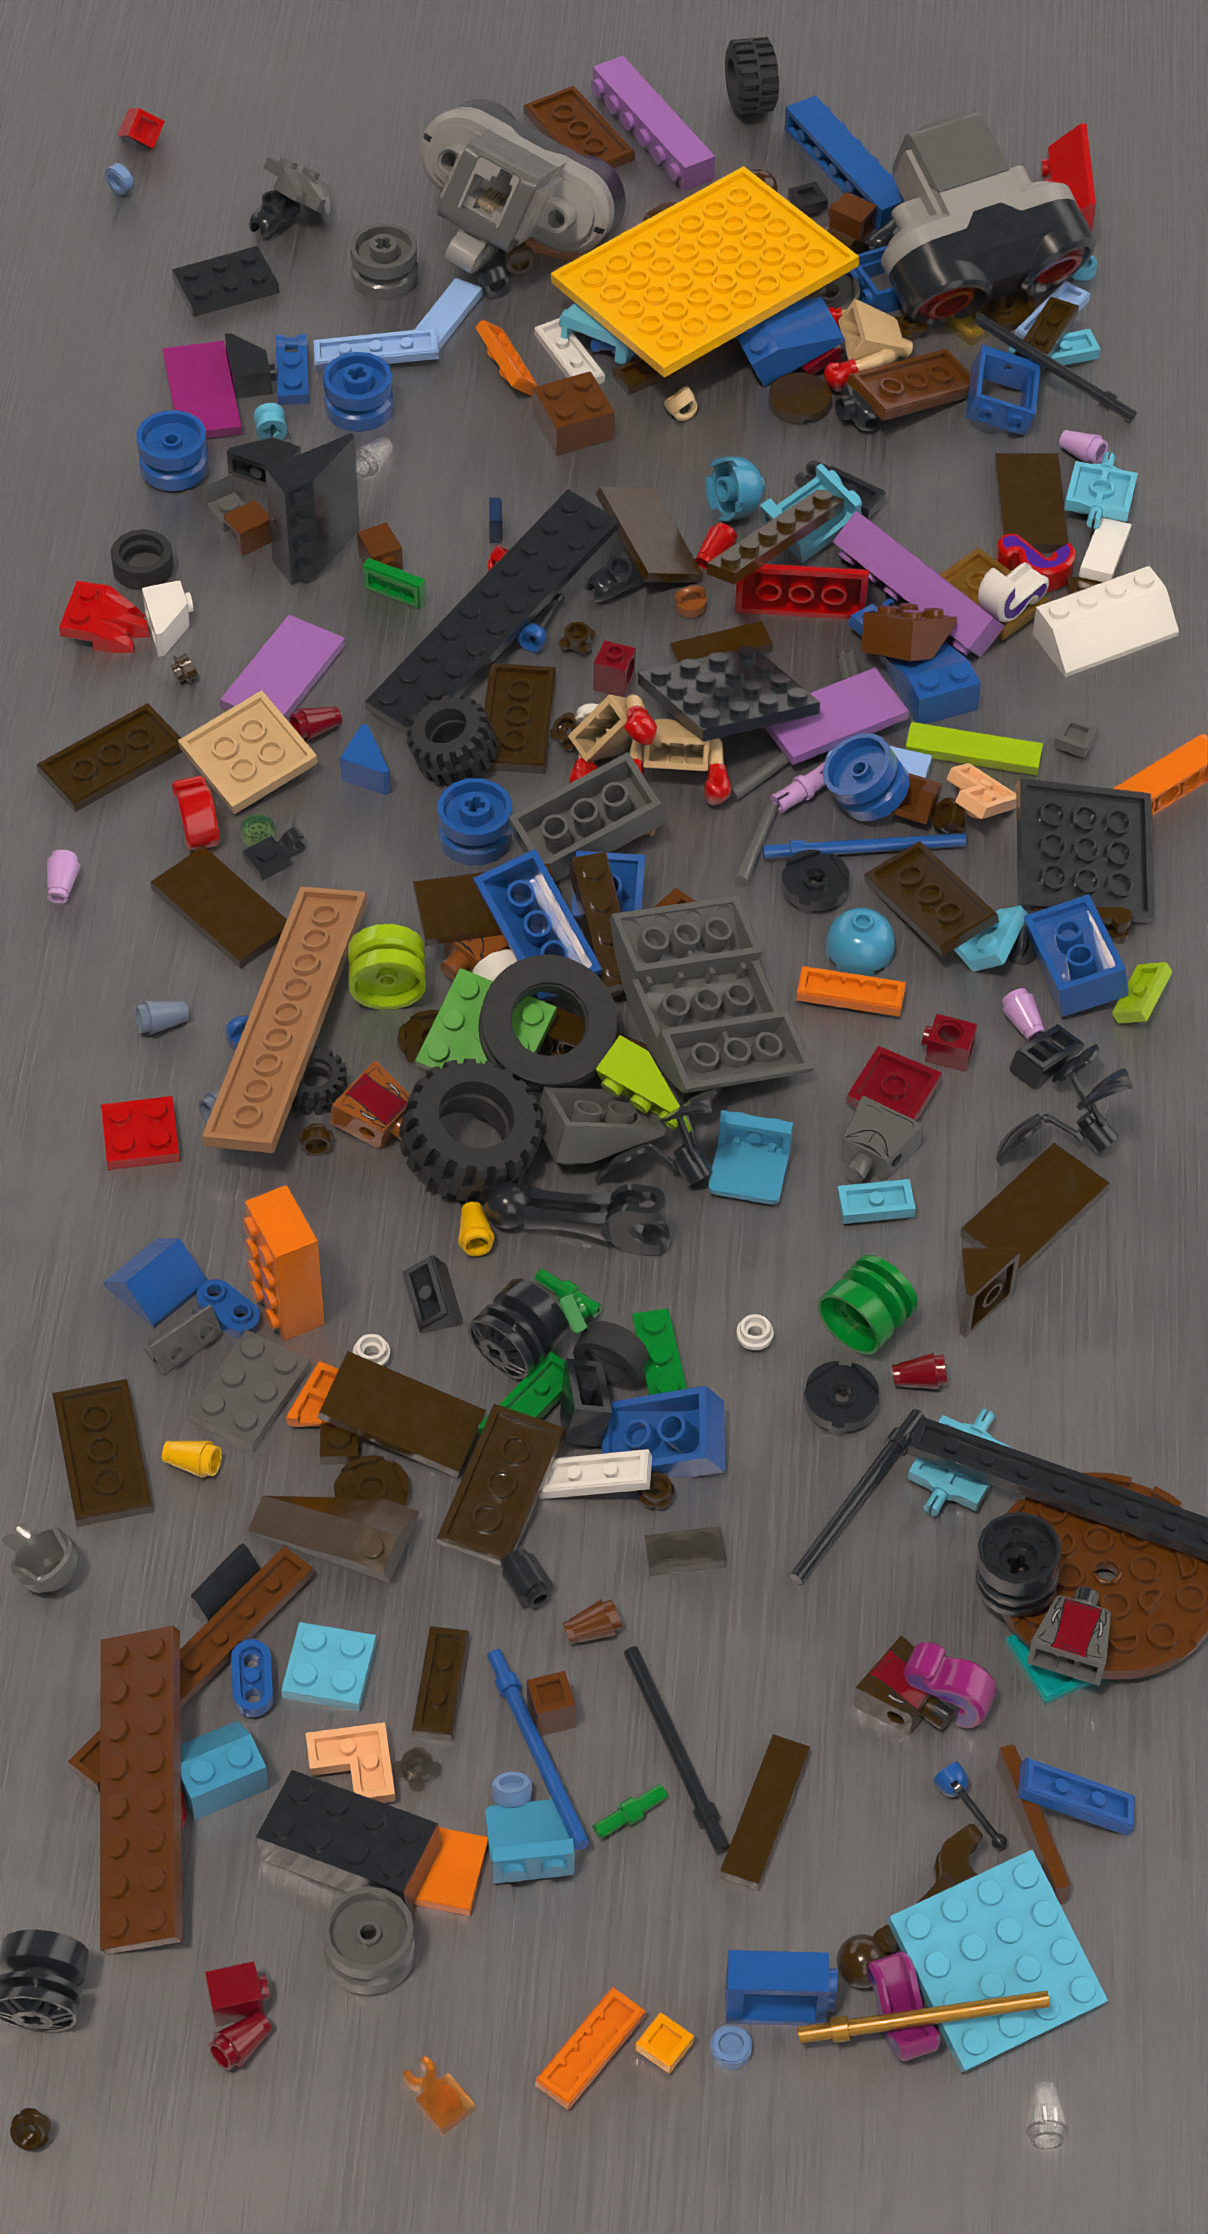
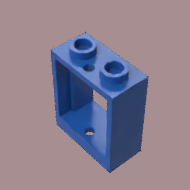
(869, 267)
(1021, 376)
(779, 1987)

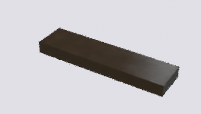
(765, 1812)

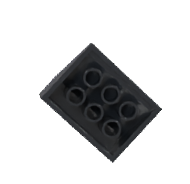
(313, 507)

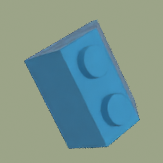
(221, 1769)

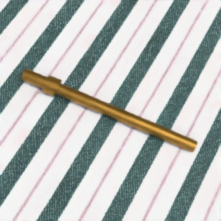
(841, 2028)

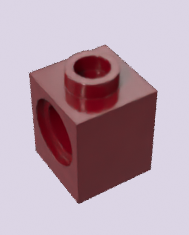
(614, 668)
(949, 1042)

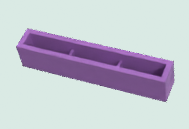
(653, 123)
(916, 582)

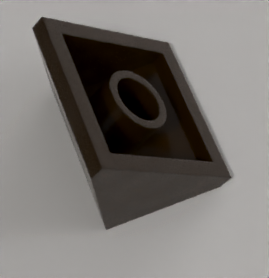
(984, 1284)

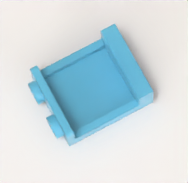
(578, 320)
(827, 532)

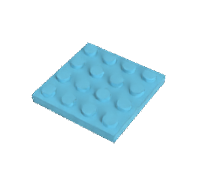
(993, 1941)

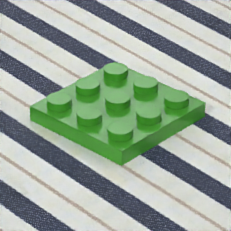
(456, 1025)

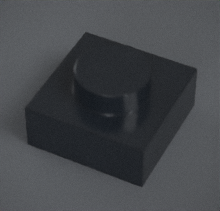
(808, 198)

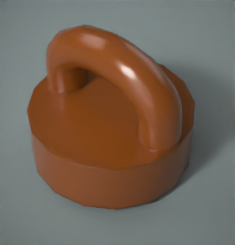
(691, 601)

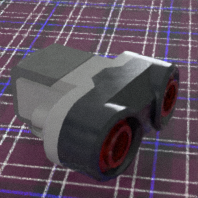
(515, 185)
(975, 224)

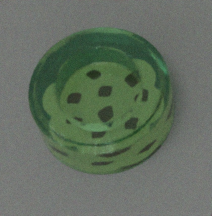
(256, 828)

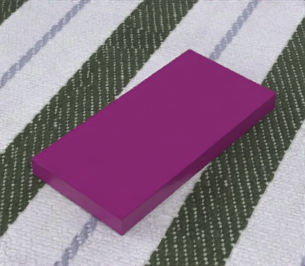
(203, 386)

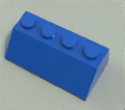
(533, 913)

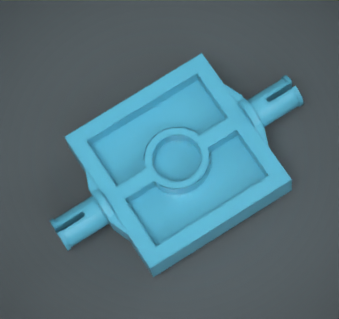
(1101, 490)
(949, 1484)

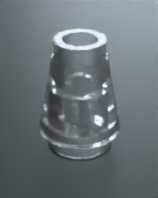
(372, 456)
(1046, 2118)

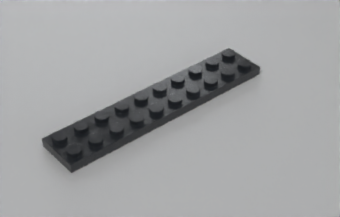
(495, 609)

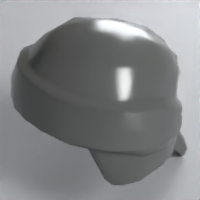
(42, 1560)

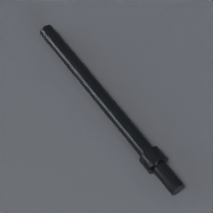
(1106, 400)
(896, 1444)
(705, 1811)

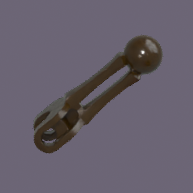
(949, 1869)

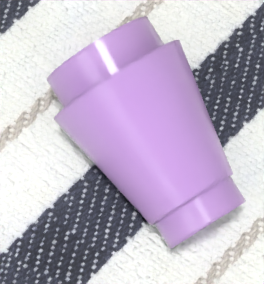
(1084, 446)
(61, 875)
(1023, 1013)

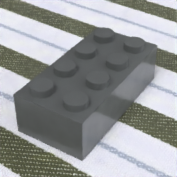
(589, 815)

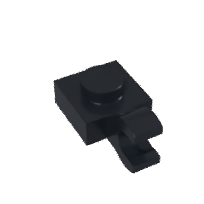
(272, 856)

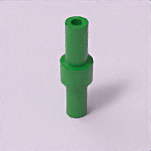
(559, 1287)
(629, 1811)

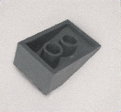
(592, 1124)

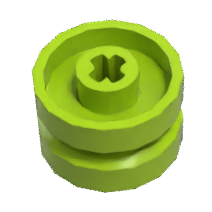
(386, 967)

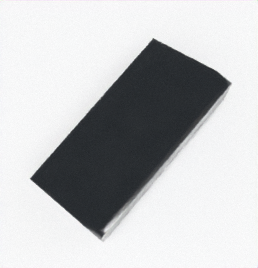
(432, 1295)
(223, 1583)

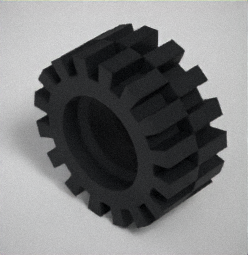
(326, 1094)

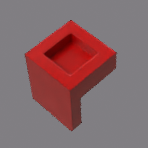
(141, 127)

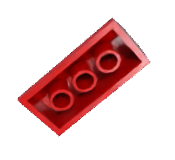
(1070, 164)
(802, 591)

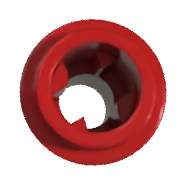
(716, 541)

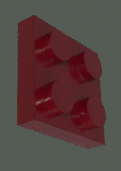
(895, 1083)

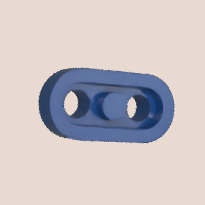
(227, 1306)
(253, 1680)

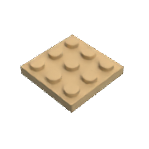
(248, 752)

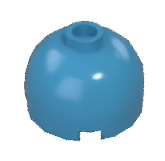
(734, 487)
(860, 942)

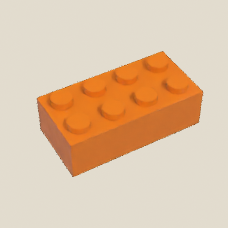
(283, 1263)

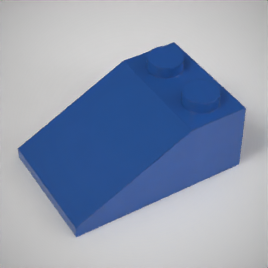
(790, 339)
(935, 686)
(1077, 955)
(678, 1428)

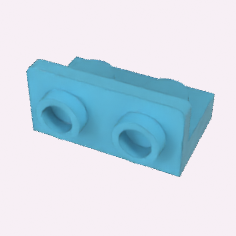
(994, 943)

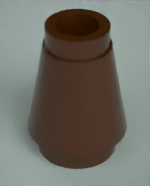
(593, 1623)

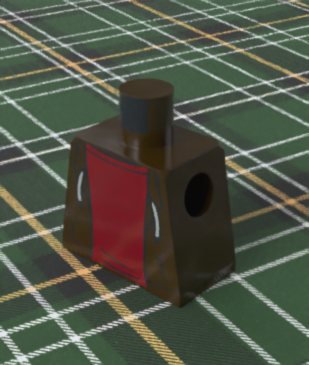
(892, 1700)

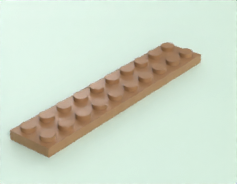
(285, 1020)

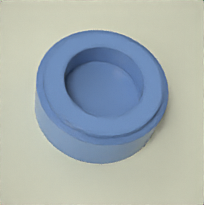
(119, 179)
(511, 1789)
(730, 2047)

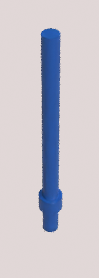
(863, 845)
(510, 1689)

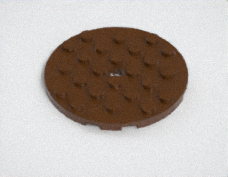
(1153, 1602)

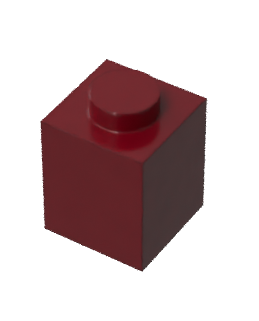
(236, 1992)

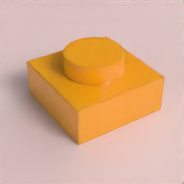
(664, 2043)

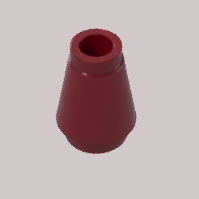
(315, 721)
(921, 1372)
(238, 2041)

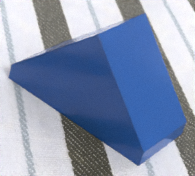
(364, 764)

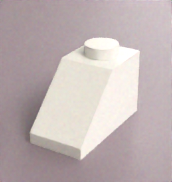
(167, 613)

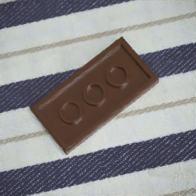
(578, 126)
(912, 384)

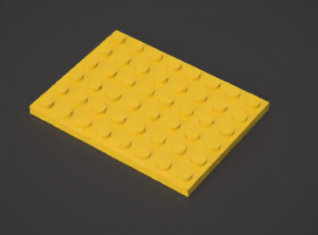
(704, 271)

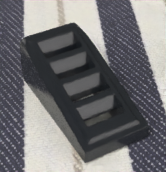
(1043, 1058)

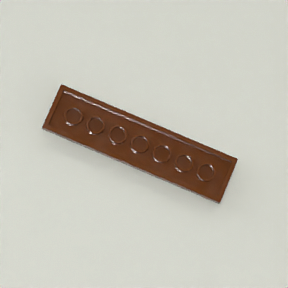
(140, 1791)

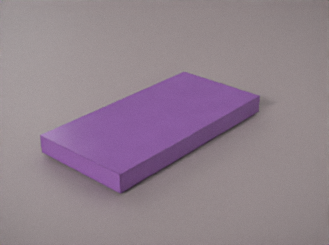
(286, 665)
(846, 709)

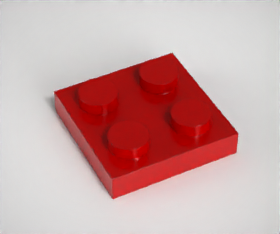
(140, 1133)

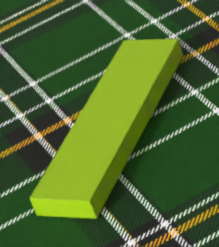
(975, 748)

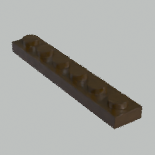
(775, 536)

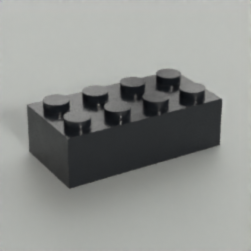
(348, 1839)

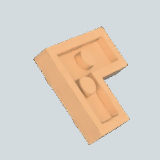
(980, 793)
(356, 1750)

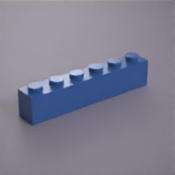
(842, 156)

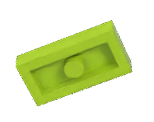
(1143, 992)

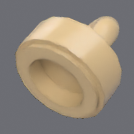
(678, 401)

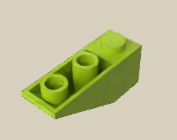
(634, 1074)

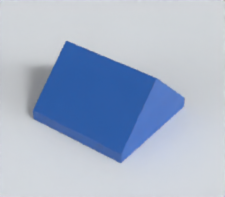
(628, 879)
(157, 1280)

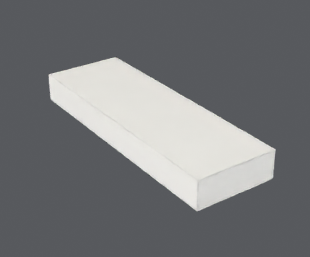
(567, 354)
(1105, 550)
(598, 1474)

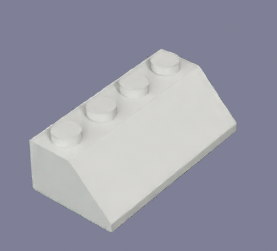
(1105, 621)

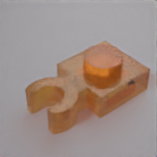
(441, 2100)

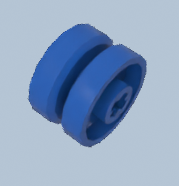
(358, 391)
(172, 450)
(866, 777)
(475, 821)

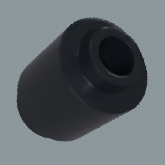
(526, 1578)

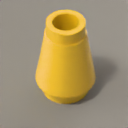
(475, 1231)
(195, 1457)

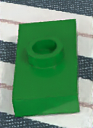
(394, 583)
(574, 1311)

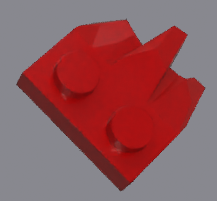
(104, 617)

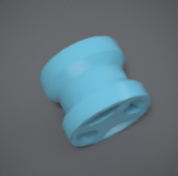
(270, 421)

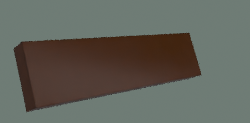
(1033, 1824)

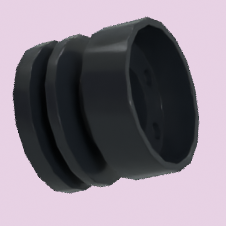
(518, 1328)
(1018, 1564)
(41, 1980)

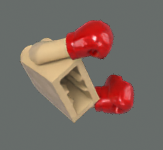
(870, 342)
(610, 731)
(680, 749)

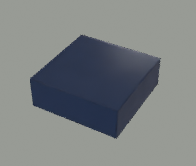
(495, 519)

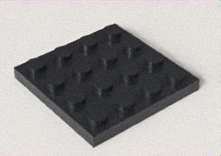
(728, 693)
(1083, 844)

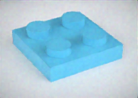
(329, 1666)

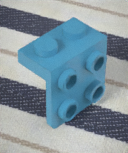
(751, 1157)
(528, 1842)

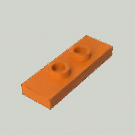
(503, 352)
(851, 991)
(590, 2048)

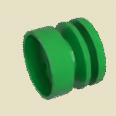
(867, 1304)

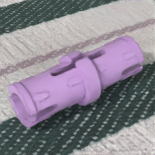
(800, 789)

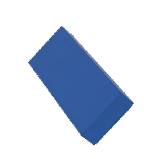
(1076, 1796)

